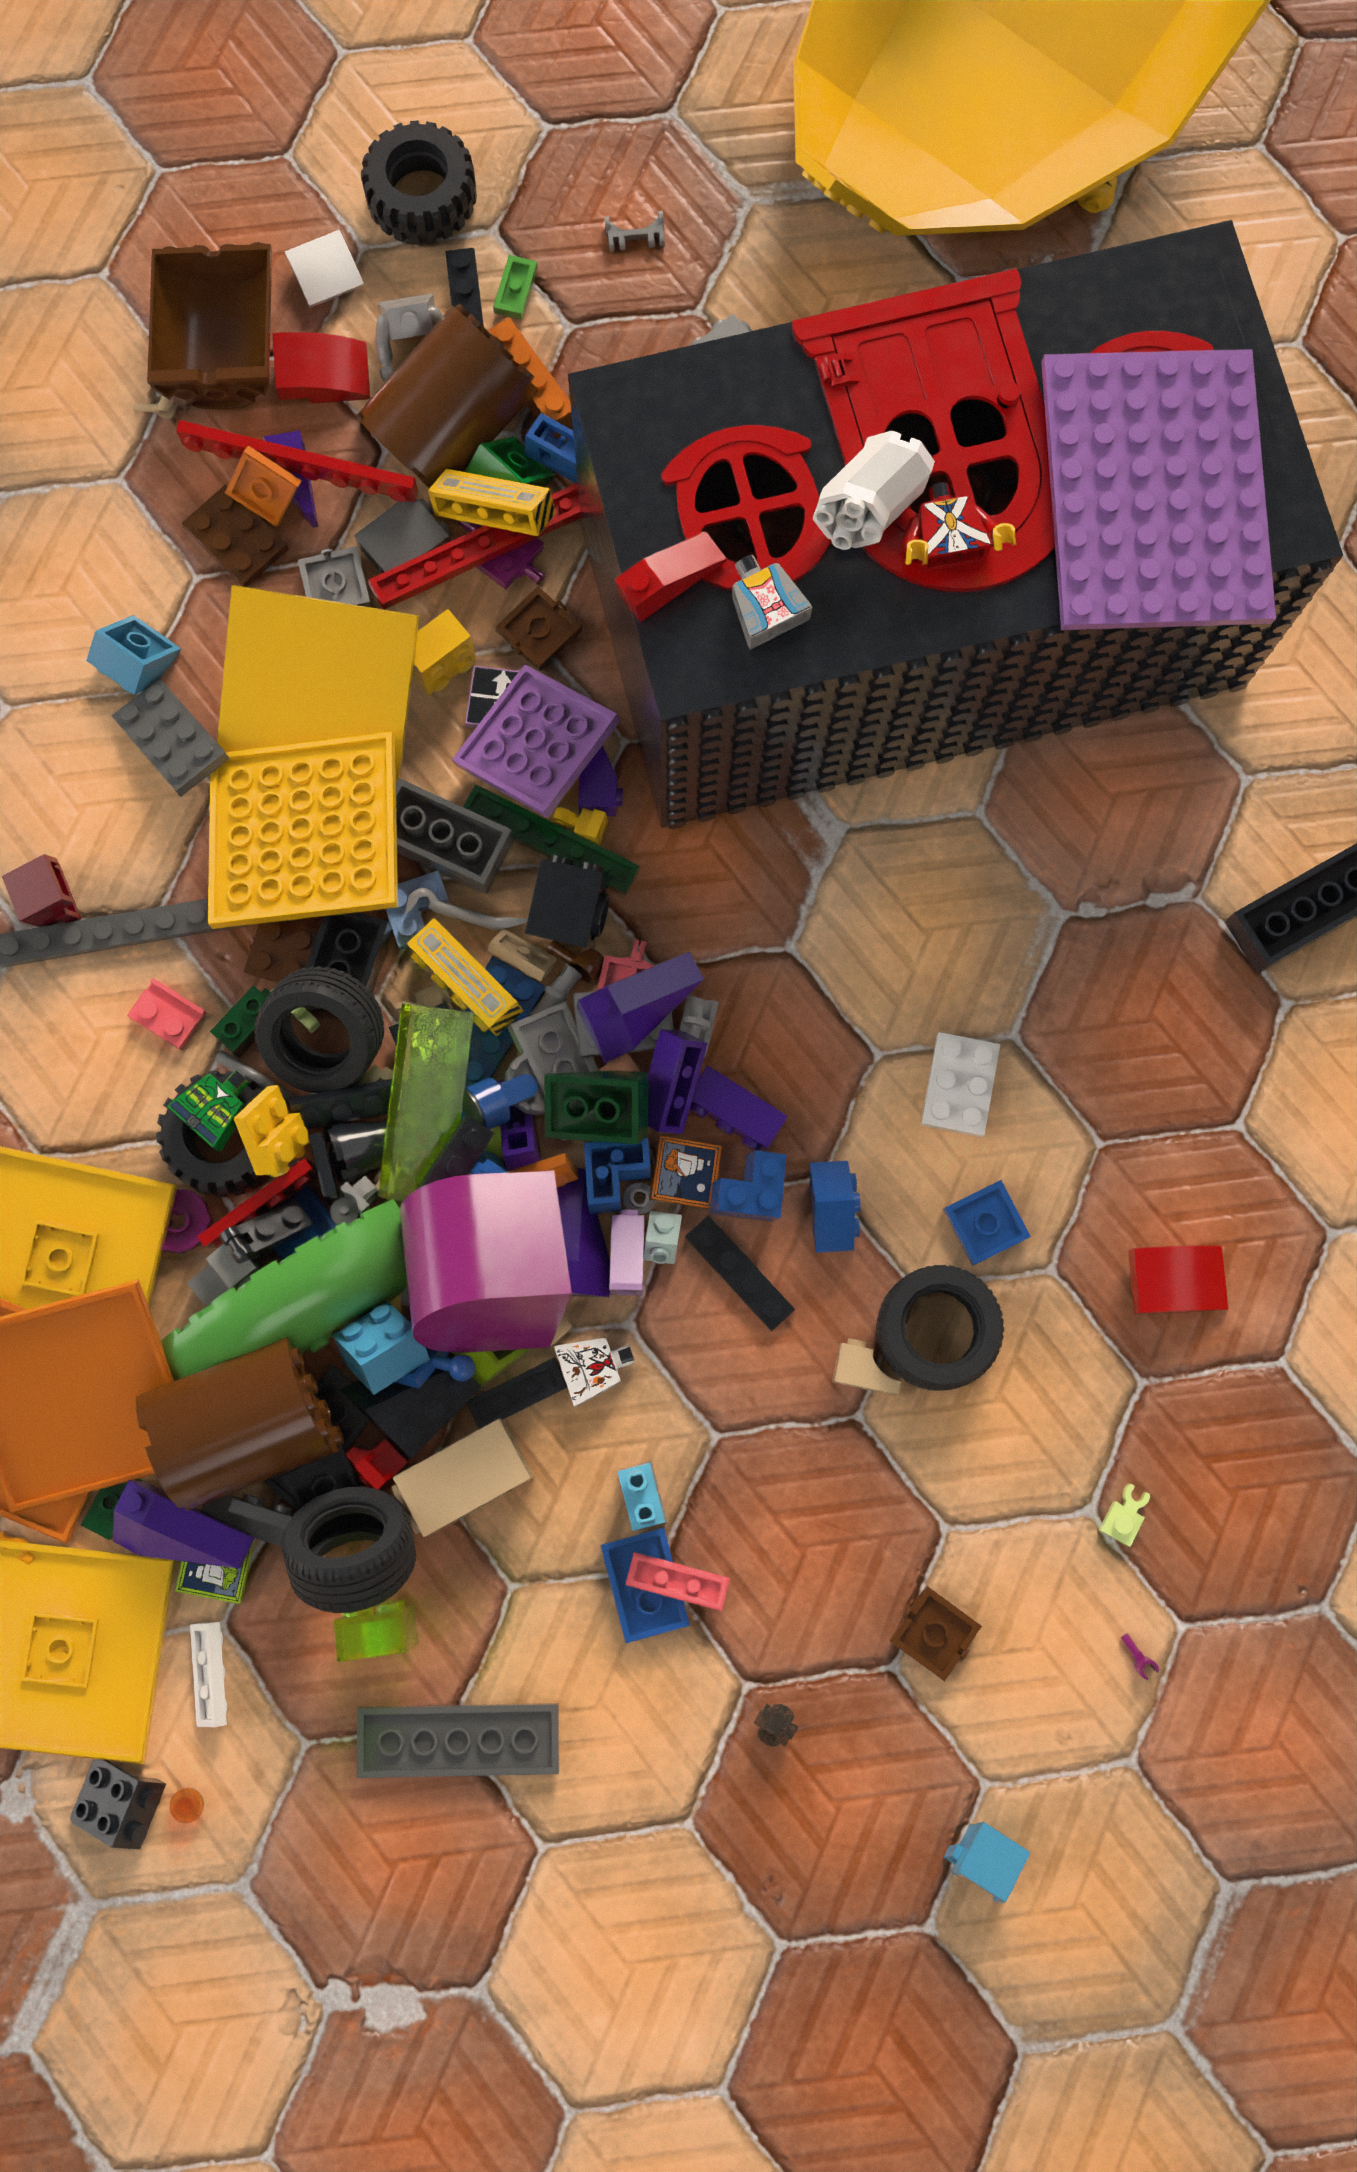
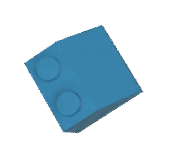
(131, 653)

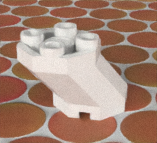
(873, 490)

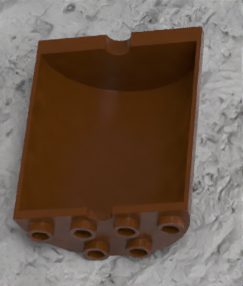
(210, 324)
(448, 397)
(235, 1425)

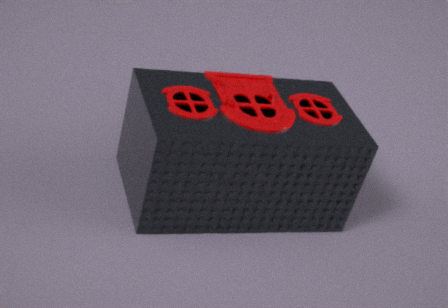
(895, 657)

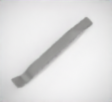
(461, 913)

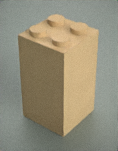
(462, 1478)

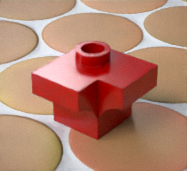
(379, 1464)

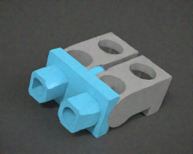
(641, 1496)

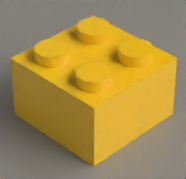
(442, 652)

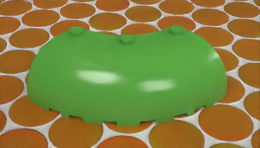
(300, 1298)

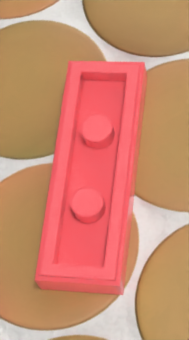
(677, 1581)

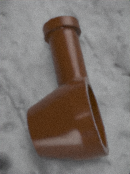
(586, 963)

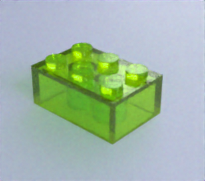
(376, 1632)

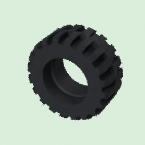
(417, 149)
(186, 1163)

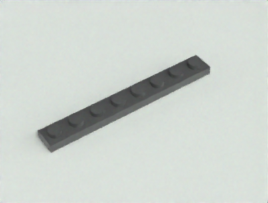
(105, 933)

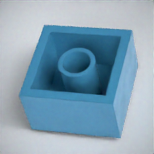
(380, 1347)

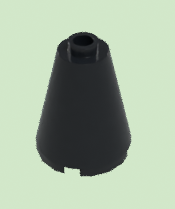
(355, 1149)

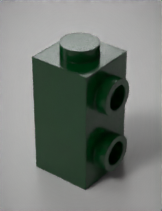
(238, 1025)

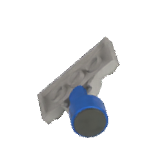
(545, 1045)

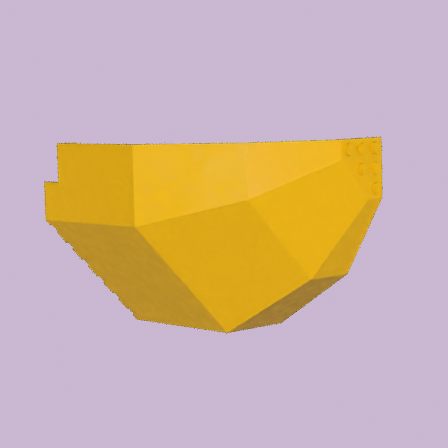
(997, 105)

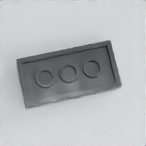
(170, 737)

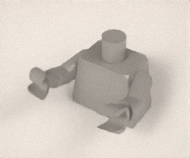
(402, 320)

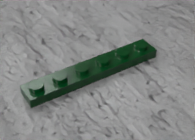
(551, 838)

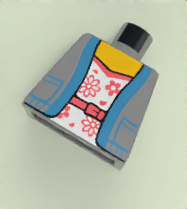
(767, 601)

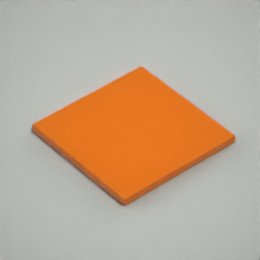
(72, 1394)

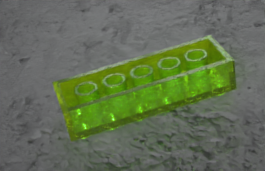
(424, 1094)

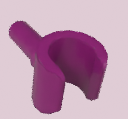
(1140, 1659)

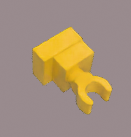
(588, 825)

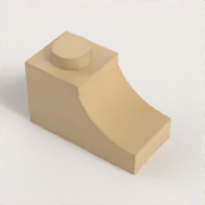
(858, 1369)

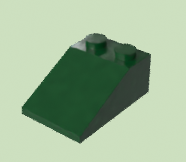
(597, 1106)

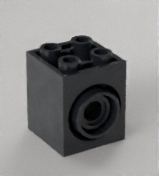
(569, 902)

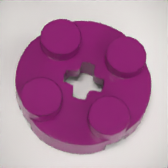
(196, 1221)

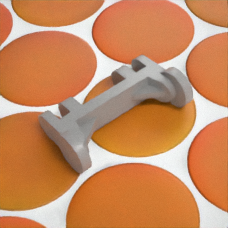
(653, 231)

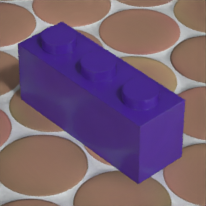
(673, 1079)
(736, 1110)

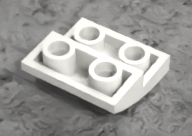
(324, 268)

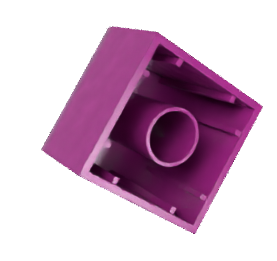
(485, 1262)

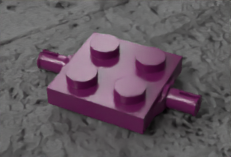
(513, 564)

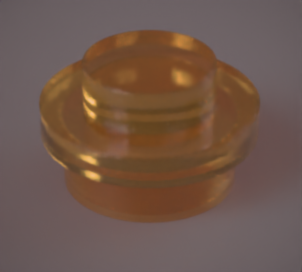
(186, 1805)

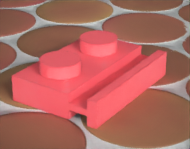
(167, 1014)

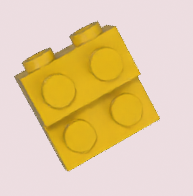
(271, 1133)

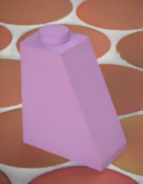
(627, 1253)

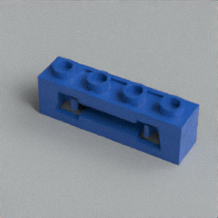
(550, 451)

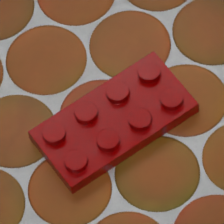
(268, 1197)

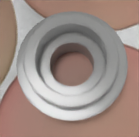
(629, 1202)

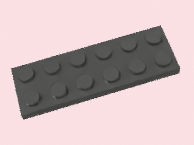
(457, 1740)

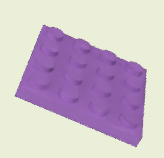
(536, 740)

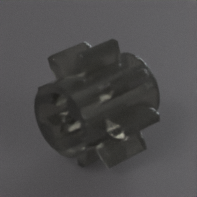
(775, 1725)

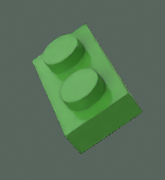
(515, 287)

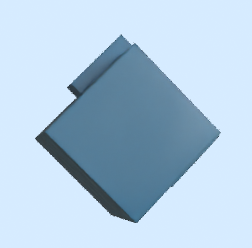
(988, 1860)

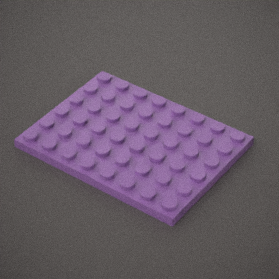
(1157, 489)

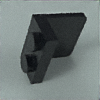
(116, 1805)

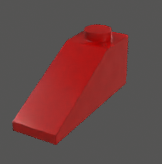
(668, 574)

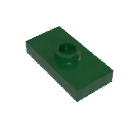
(101, 1512)

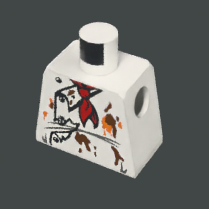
(591, 1367)

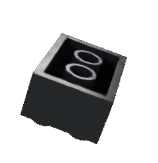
(352, 945)

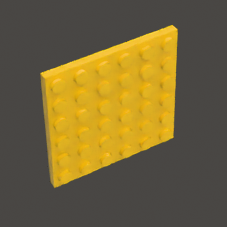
(303, 831)

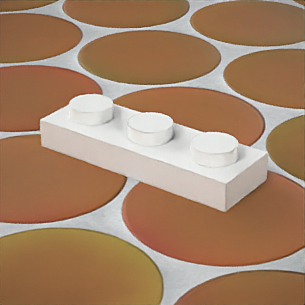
(208, 1674)

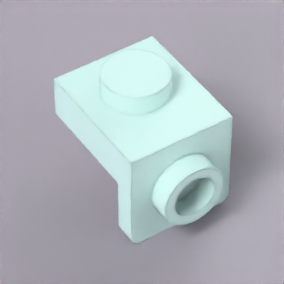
(662, 1237)

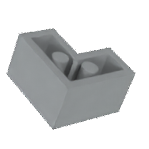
(222, 1275)

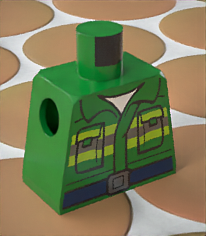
(211, 1106)

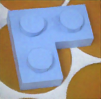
(408, 925)

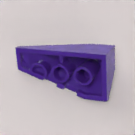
(631, 1008)
(583, 1241)
(157, 1528)

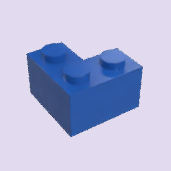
(607, 1165)
(760, 1192)
(834, 1206)

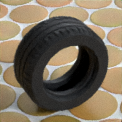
(298, 1063)
(986, 1325)
(361, 1578)

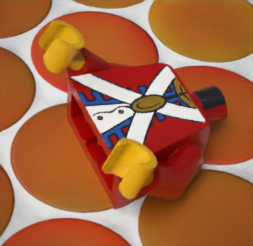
(952, 532)

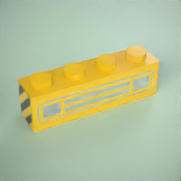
(492, 502)
(465, 977)

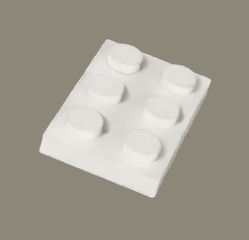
(960, 1084)

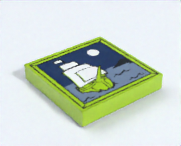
(214, 1581)

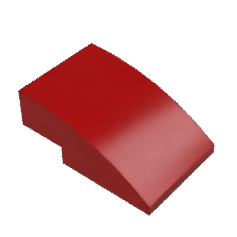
(320, 367)
(1178, 1279)

